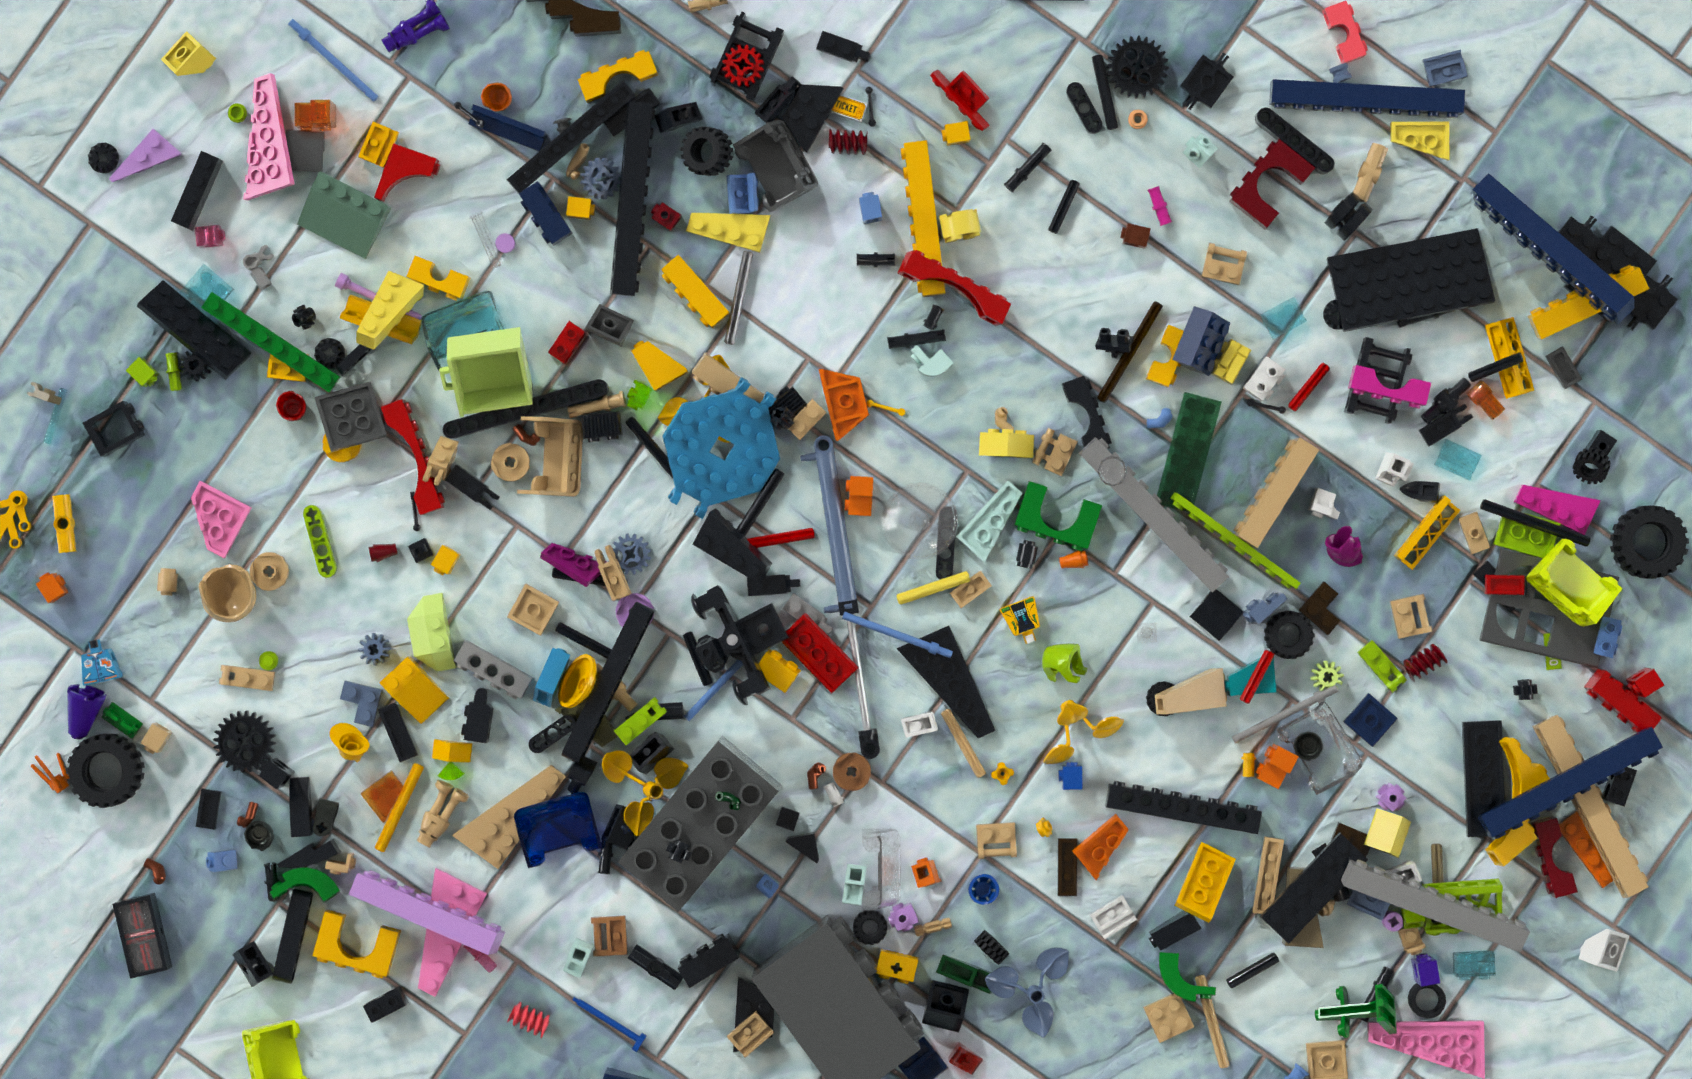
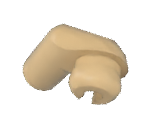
(1001, 419)

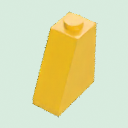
(657, 365)

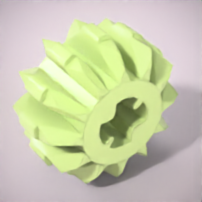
(1320, 675)

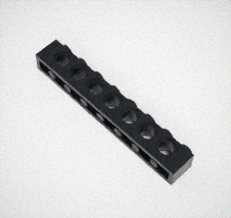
(1249, 824)

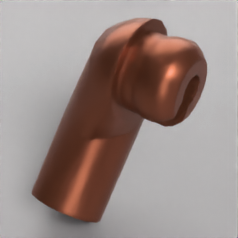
(524, 437)
(157, 869)

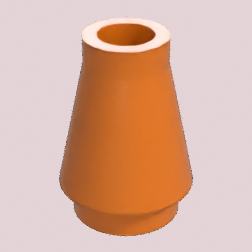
(1074, 560)

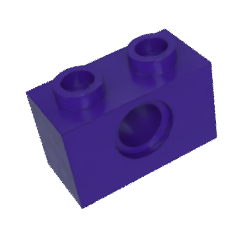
(1425, 970)

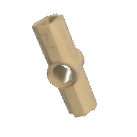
(1370, 171)

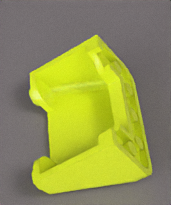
(1573, 585)
(273, 1051)

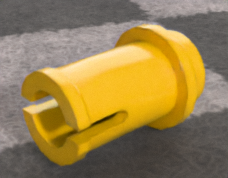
(1248, 764)

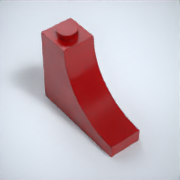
(404, 164)

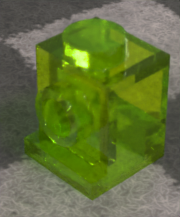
(638, 396)

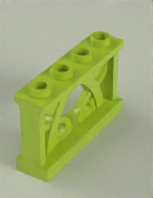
(1468, 888)

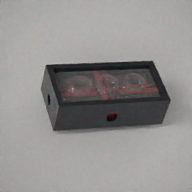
(142, 935)

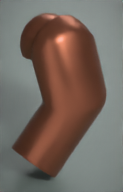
(813, 773)
(250, 815)

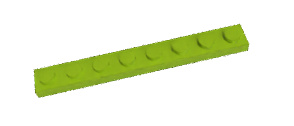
(1228, 537)

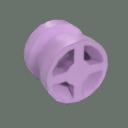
(1389, 919)

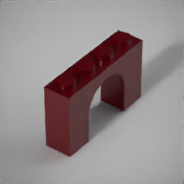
(1247, 196)

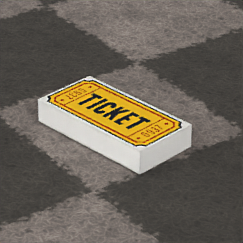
(850, 108)

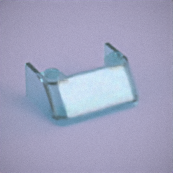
(465, 317)

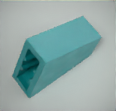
(1238, 680)

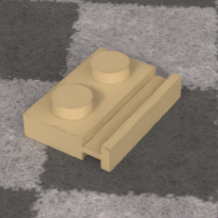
(750, 1034)

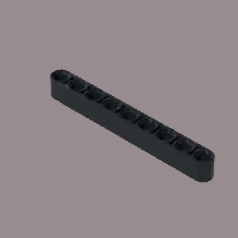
(536, 410)
(607, 682)

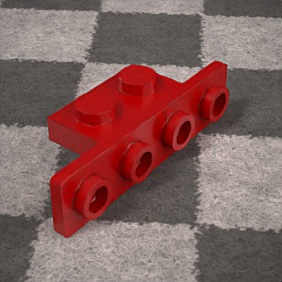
(965, 94)

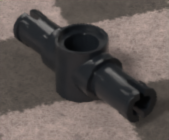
(1445, 400)

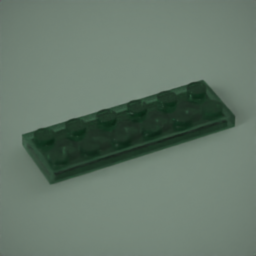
(1188, 448)

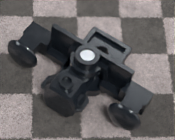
(739, 640)

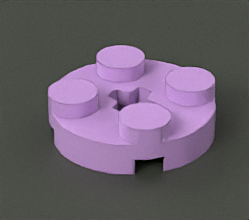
(626, 603)

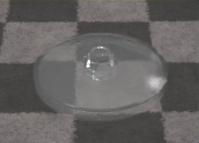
(920, 521)

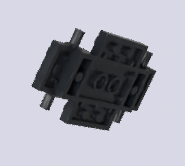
(1611, 255)

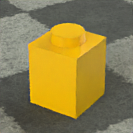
(956, 133)
(580, 208)
(445, 560)

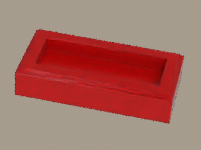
(1505, 584)

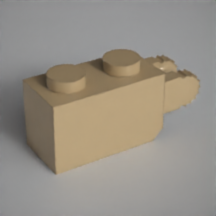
(441, 460)

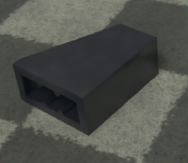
(1174, 930)

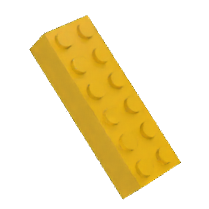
(1574, 308)

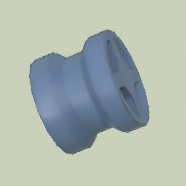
(1340, 73)

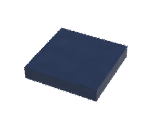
(1370, 720)

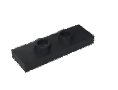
(397, 732)

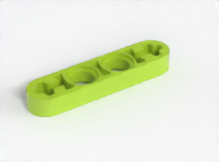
(316, 542)

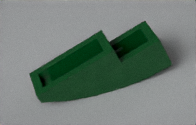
(963, 973)

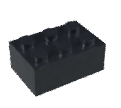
(708, 959)

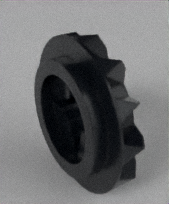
(112, 156)
(1329, 319)
(337, 349)

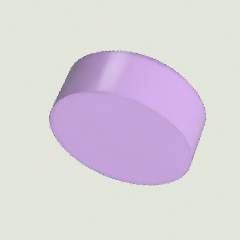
(505, 243)

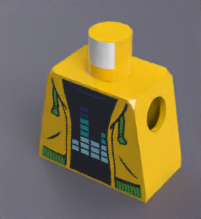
(1022, 618)

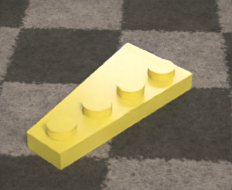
(735, 229)

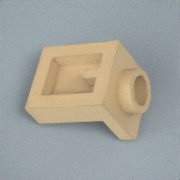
(1411, 940)

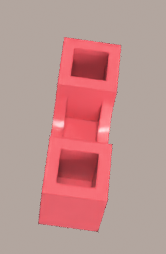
(1341, 16)

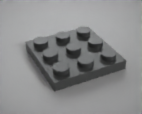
(350, 416)

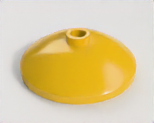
(577, 681)

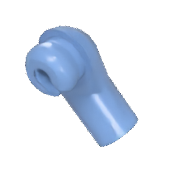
(1162, 420)

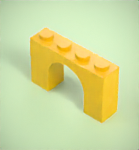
(329, 947)

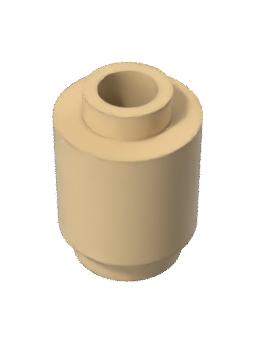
(167, 581)

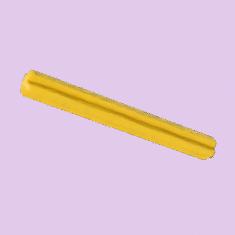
(399, 807)

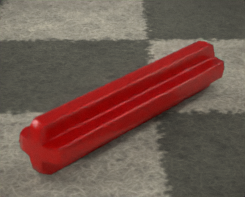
(1309, 386)
(1257, 676)

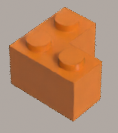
(860, 495)
(1276, 765)

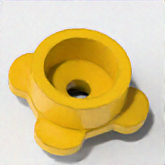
(1002, 778)
(1044, 827)

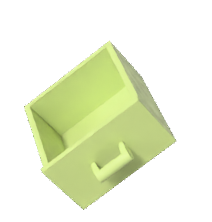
(488, 371)

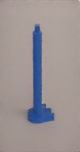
(639, 1039)

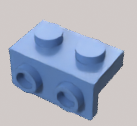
(742, 193)
(1607, 637)

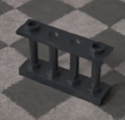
(767, 55)
(1367, 349)

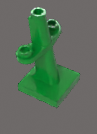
(1382, 1008)

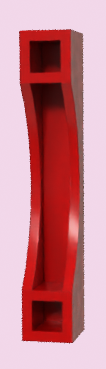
(988, 305)
(398, 417)

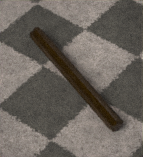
(1127, 356)

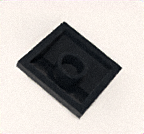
(1216, 614)

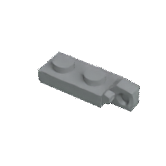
(797, 607)

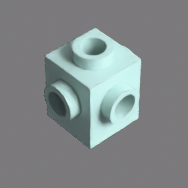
(1199, 149)

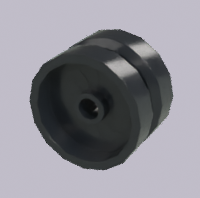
(1345, 213)

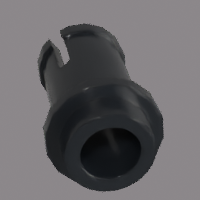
(933, 317)

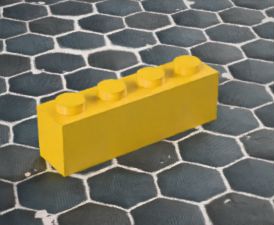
(695, 291)

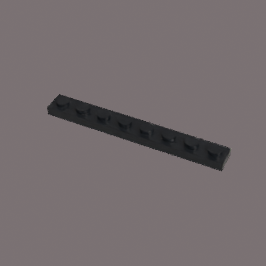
(571, 137)

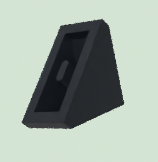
(805, 844)

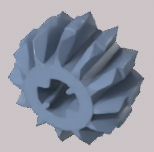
(380, 646)

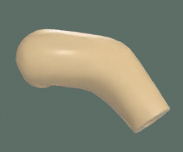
(577, 160)

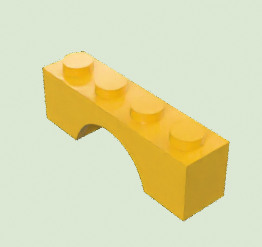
(594, 84)

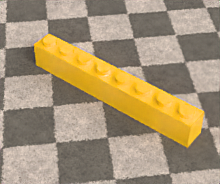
(922, 209)

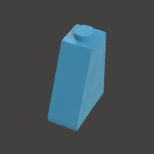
(551, 677)

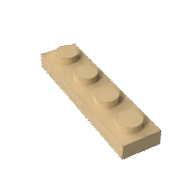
(1267, 874)

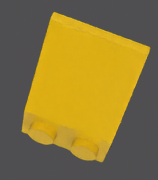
(414, 689)

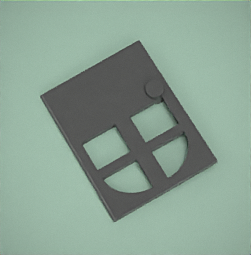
(1566, 639)

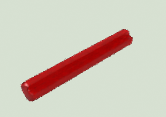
(781, 538)

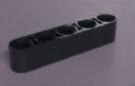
(1289, 131)
(292, 936)

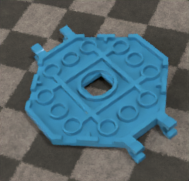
(695, 432)

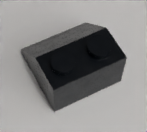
(945, 1006)

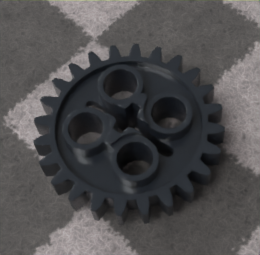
(1153, 72)
(258, 751)

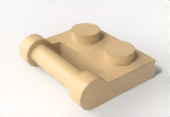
(1222, 270)
(1404, 616)
(996, 834)

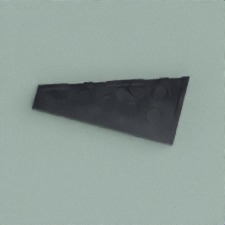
(950, 680)

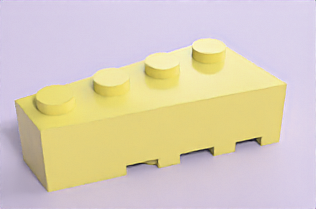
(389, 305)

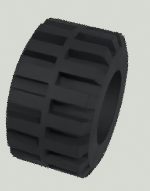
(693, 146)
(1305, 639)

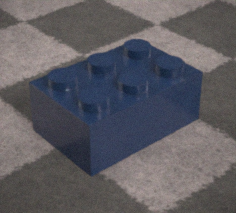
(1201, 341)

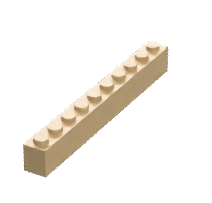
(1593, 810)

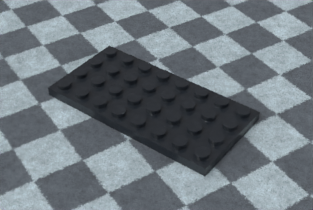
(1410, 280)

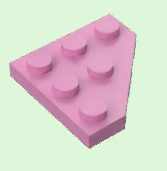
(218, 517)

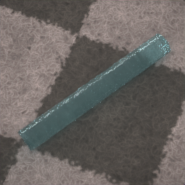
(54, 417)

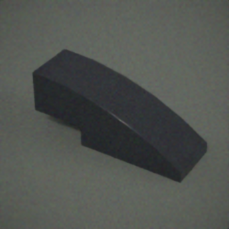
(300, 807)
(310, 855)

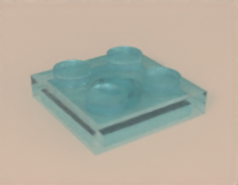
(201, 286)

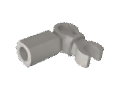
(252, 262)

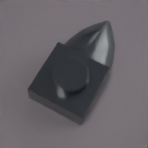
(1422, 491)

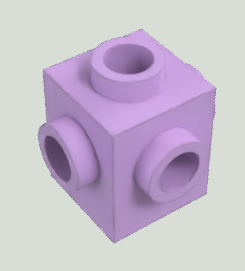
(1384, 794)
(906, 910)

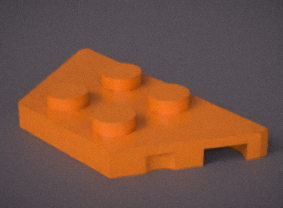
(844, 401)

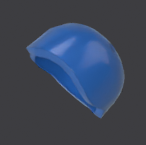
(983, 889)

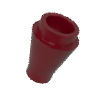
(382, 551)

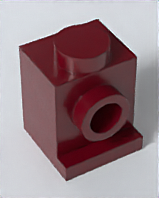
(672, 219)

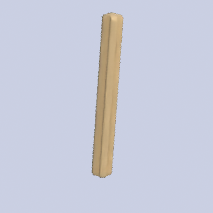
(1213, 1026)

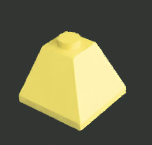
(188, 56)

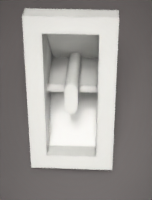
(1407, 870)

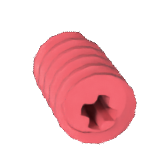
(529, 1019)

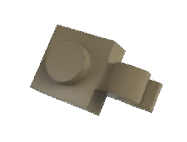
(46, 395)

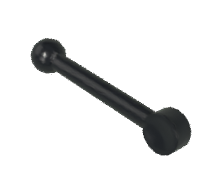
(872, 122)
(479, 123)
(1250, 402)
(416, 527)

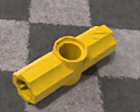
(66, 536)

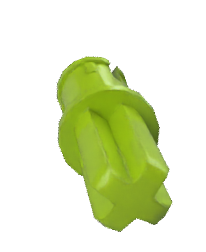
(173, 371)

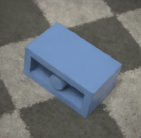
(870, 208)

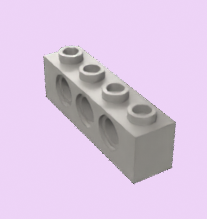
(521, 679)

